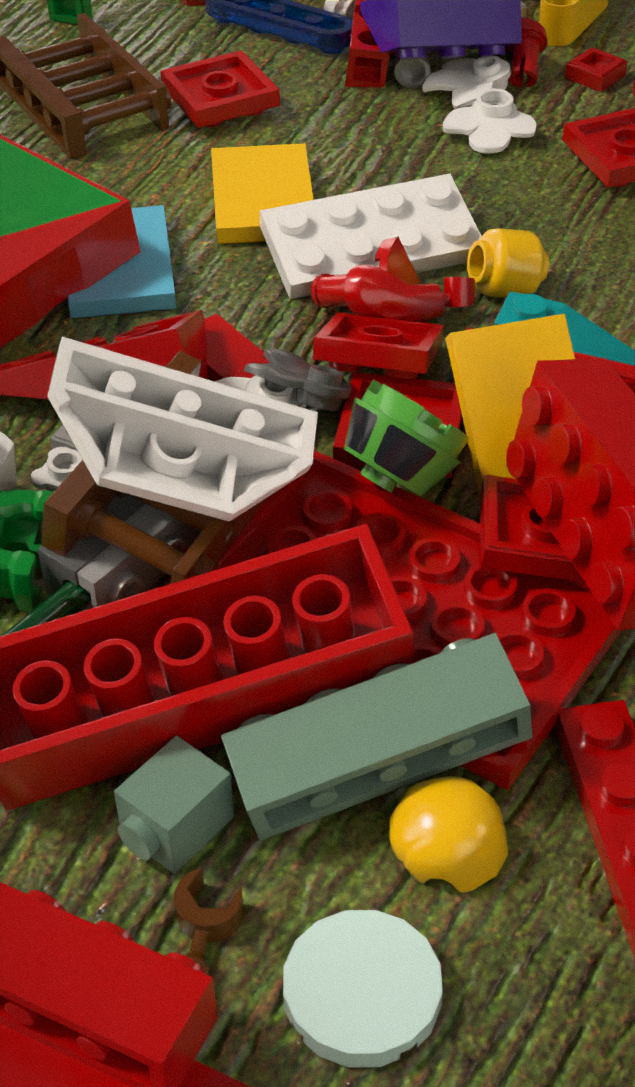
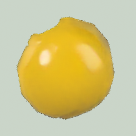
(449, 832)

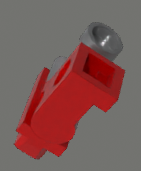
(369, 65)

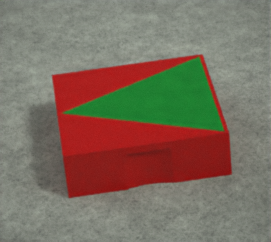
(54, 236)

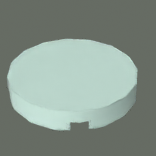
(362, 988)

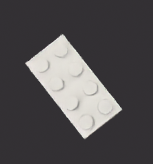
(348, 228)

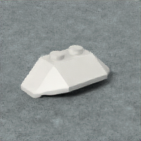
(177, 433)

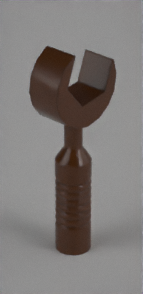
(204, 924)

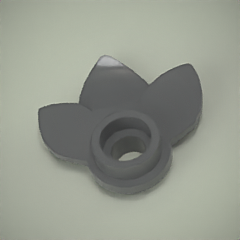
(316, 384)

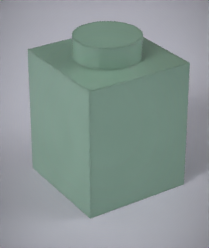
(173, 804)

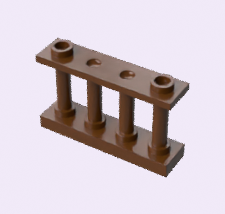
(56, 108)
(79, 511)

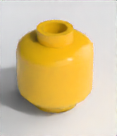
(507, 262)

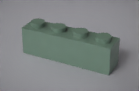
(378, 735)

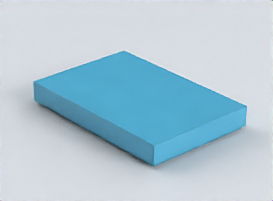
(139, 284)

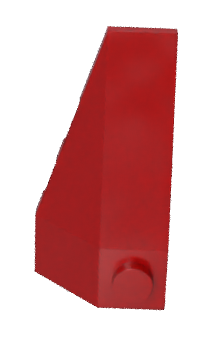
(150, 342)

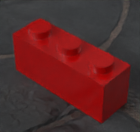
(100, 992)

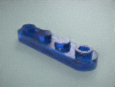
(287, 20)

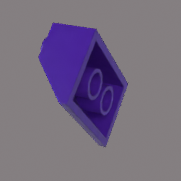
(443, 26)

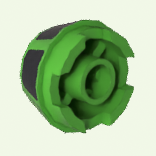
(401, 441)

